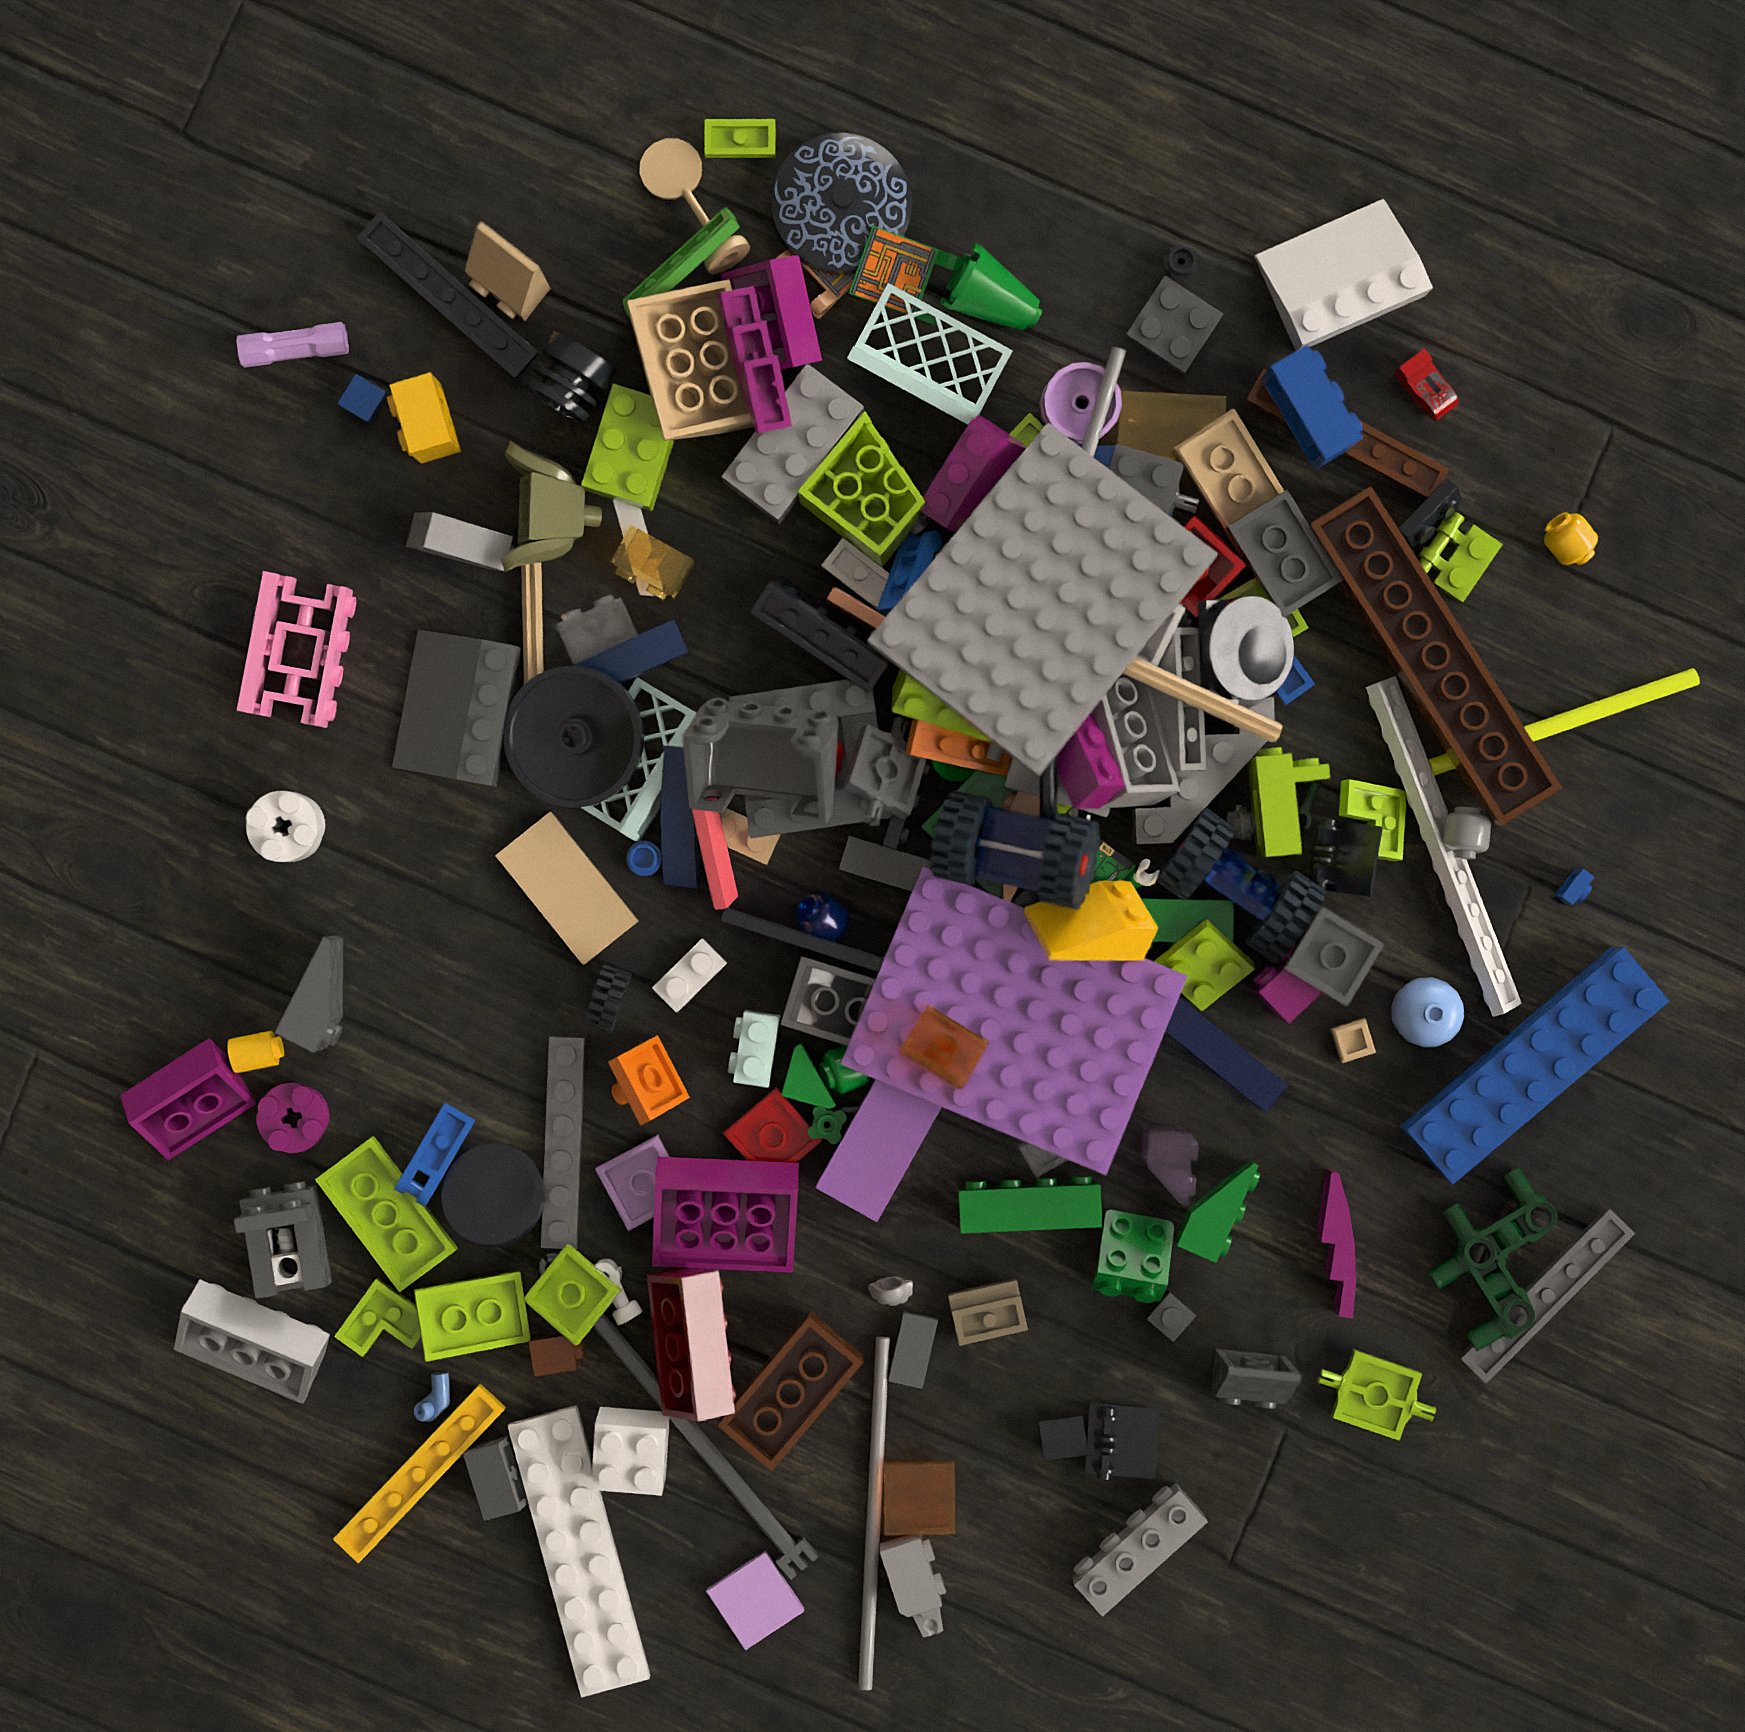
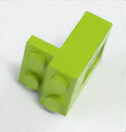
(1274, 799)

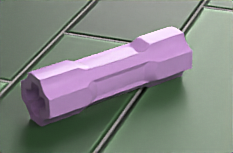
(317, 341)

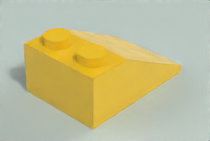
(1105, 927)

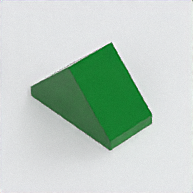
(805, 1081)

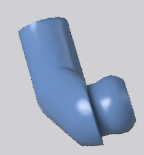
(437, 1400)

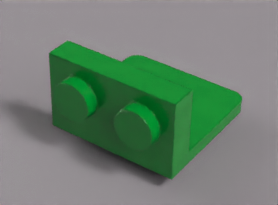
(1134, 1256)

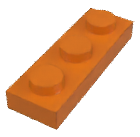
(953, 748)

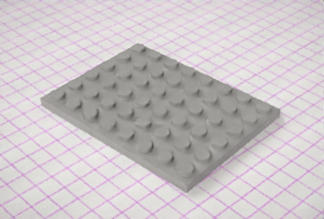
(1042, 599)

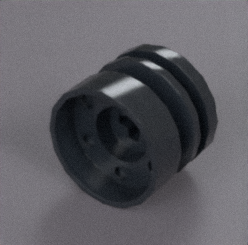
(568, 377)

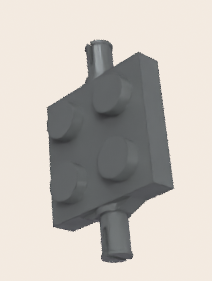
(1152, 477)
(884, 772)

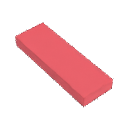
(715, 857)

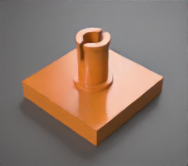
(647, 1080)

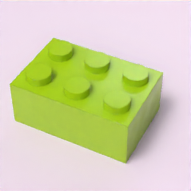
(628, 451)

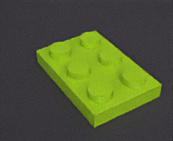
(472, 1315)

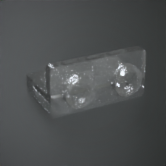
(596, 629)

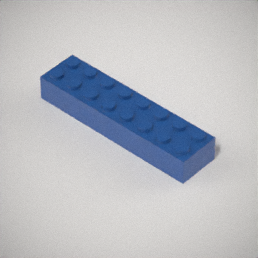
(1534, 1063)

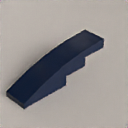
(639, 653)
(678, 832)

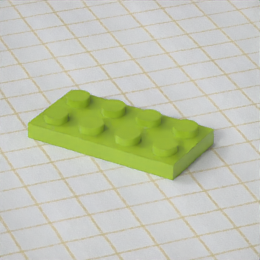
(390, 1224)

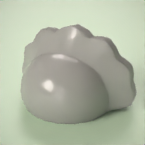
(891, 1290)

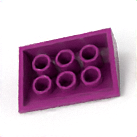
(725, 1214)

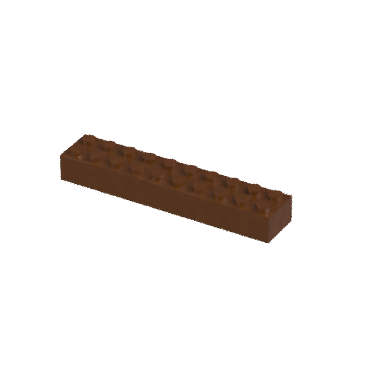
(1434, 659)

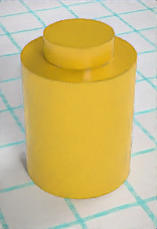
(255, 1051)

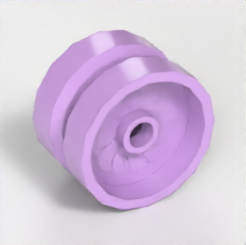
(1064, 389)

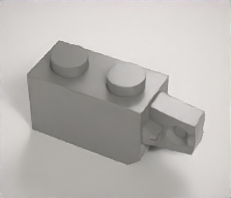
(913, 1581)

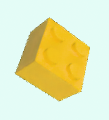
(424, 418)

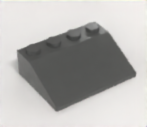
(457, 707)

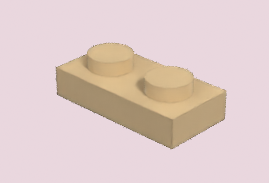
(738, 837)

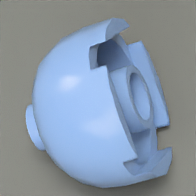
(1427, 1012)

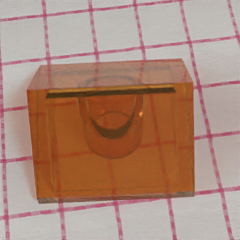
(944, 1047)

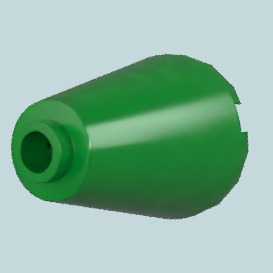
(991, 292)

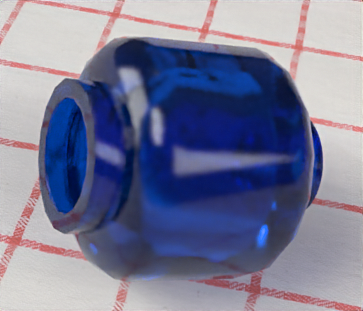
(822, 916)

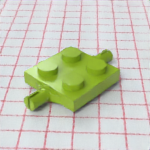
(1376, 1394)

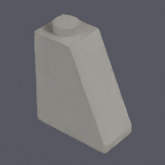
(458, 540)

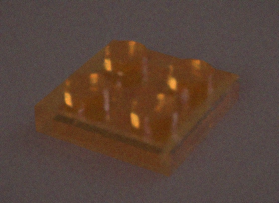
(919, 1498)

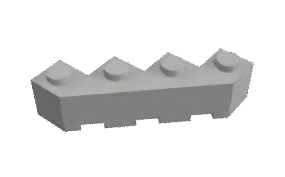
(1224, 759)

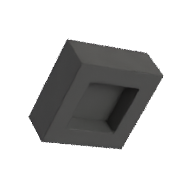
(1171, 1316)

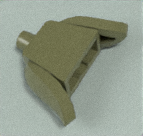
(549, 509)

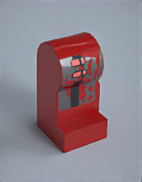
(1426, 386)

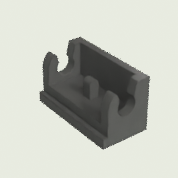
(496, 1478)

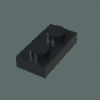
(1422, 522)

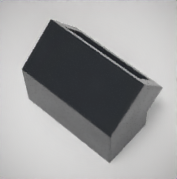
(1063, 1438)

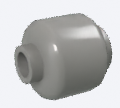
(1467, 832)

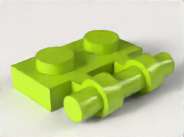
(1466, 563)

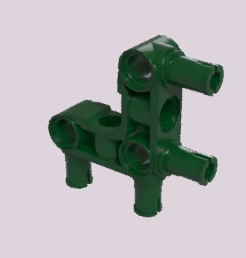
(1492, 1276)

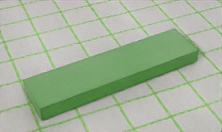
(687, 257)

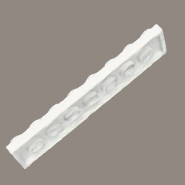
(578, 1551)

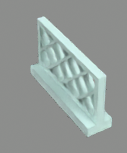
(914, 382)
(648, 798)

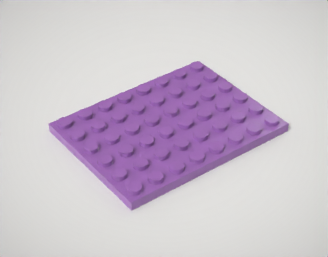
(1061, 1033)

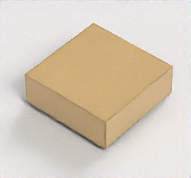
(1353, 1040)

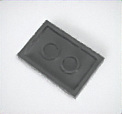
(1284, 553)

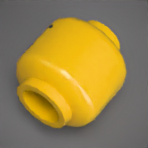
(1570, 539)

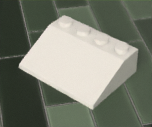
(1343, 274)

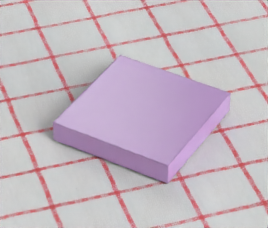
(632, 1181)
(755, 1600)

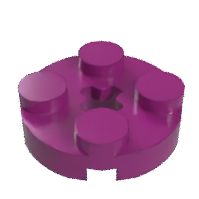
(301, 1099)

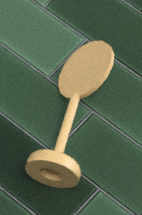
(672, 172)

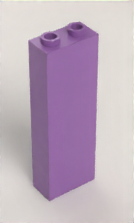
(877, 1148)

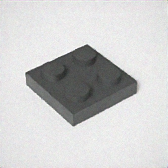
(1174, 325)
(1333, 956)

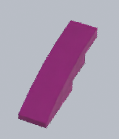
(753, 360)
(1336, 1229)

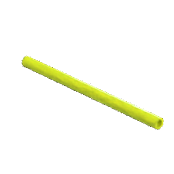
(1594, 711)

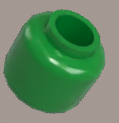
(838, 1076)

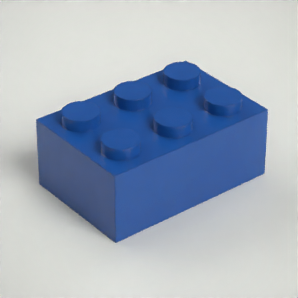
(1312, 406)

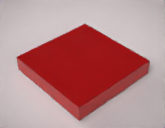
(772, 1131)

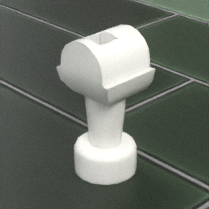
(625, 1309)

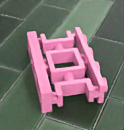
(266, 643)

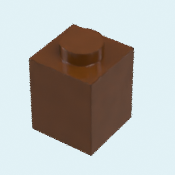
(554, 1354)

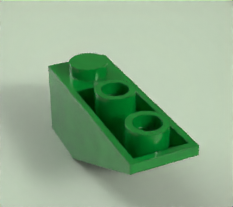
(1211, 1217)

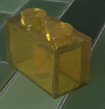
(652, 563)

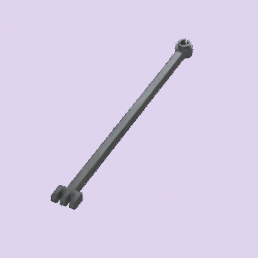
(705, 1448)

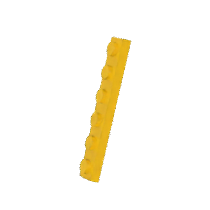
(419, 1473)

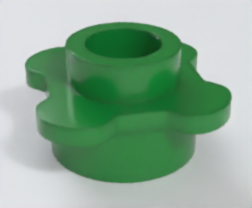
(832, 1133)

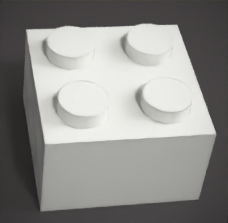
(630, 1451)

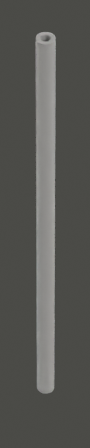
(873, 1513)

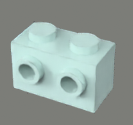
(756, 1048)

